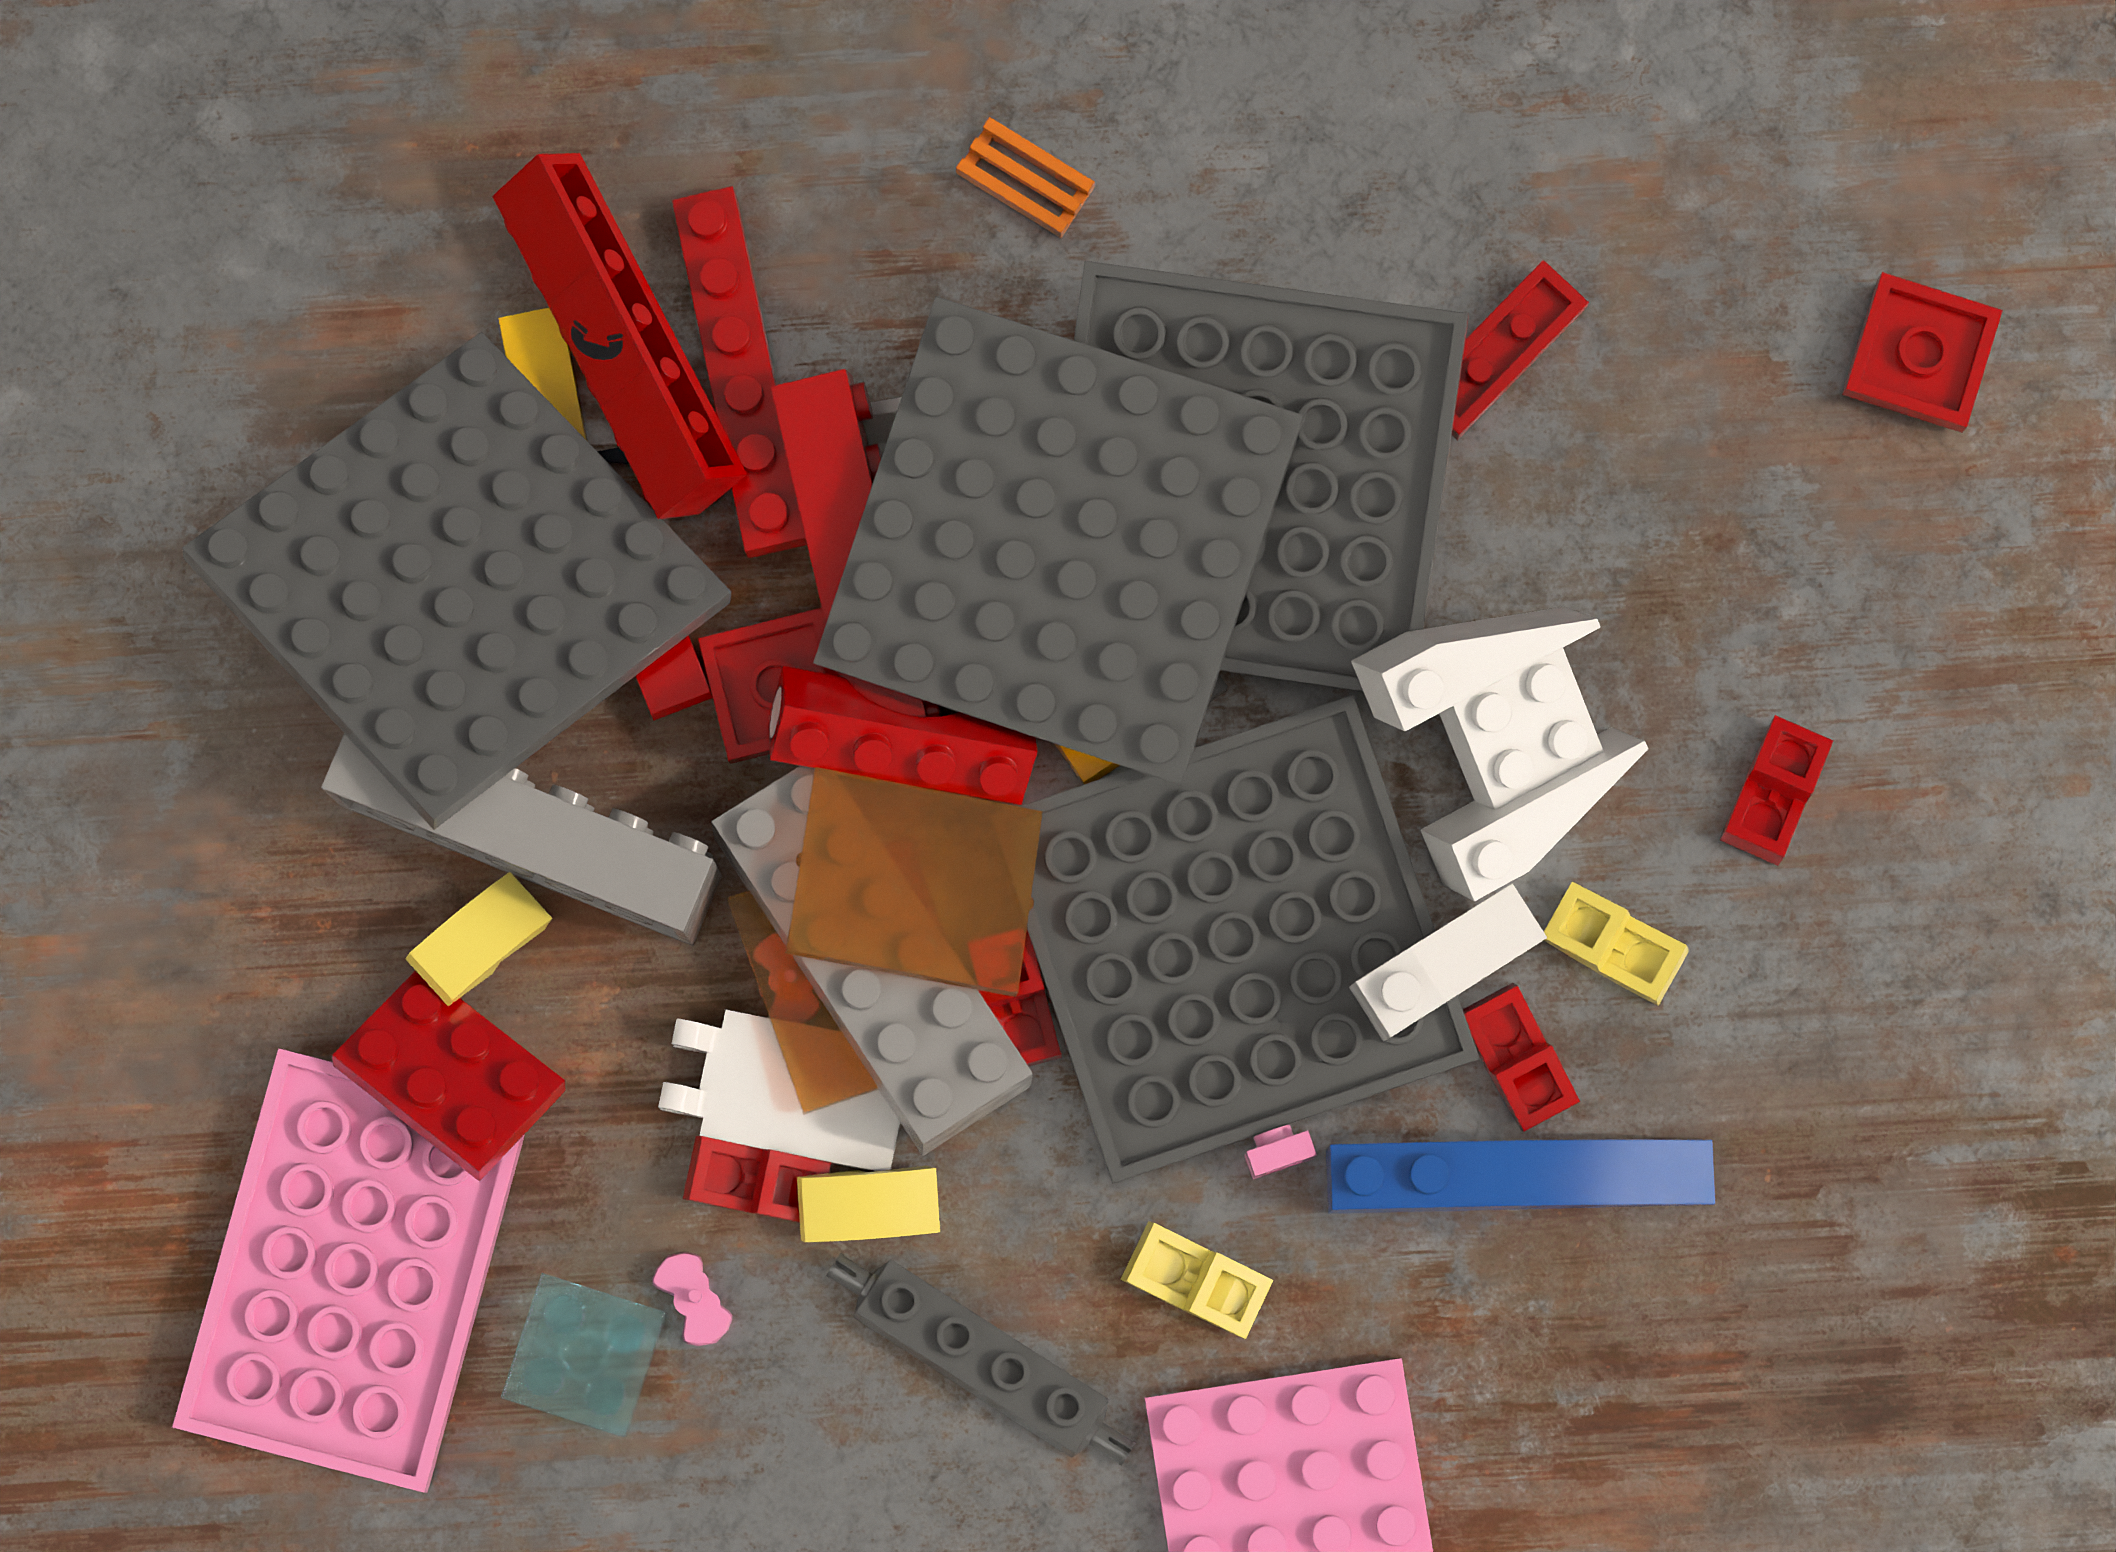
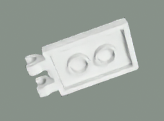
(752, 1101)

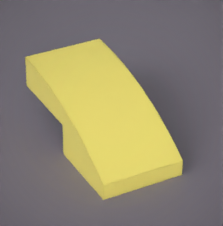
(478, 938)
(1615, 943)
(868, 1204)
(1197, 1280)

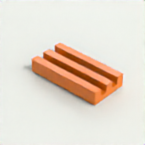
(981, 149)

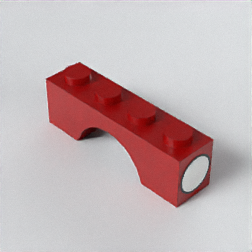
(833, 727)

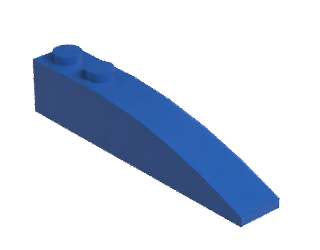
(1518, 1175)

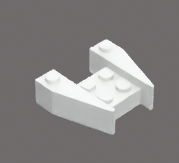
(1513, 730)

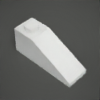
(1447, 962)

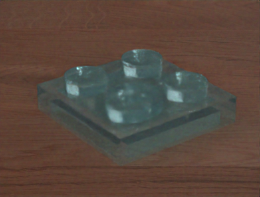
(583, 1355)

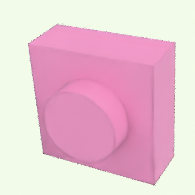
(1278, 1151)

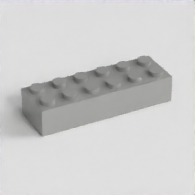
(552, 843)
(921, 1040)

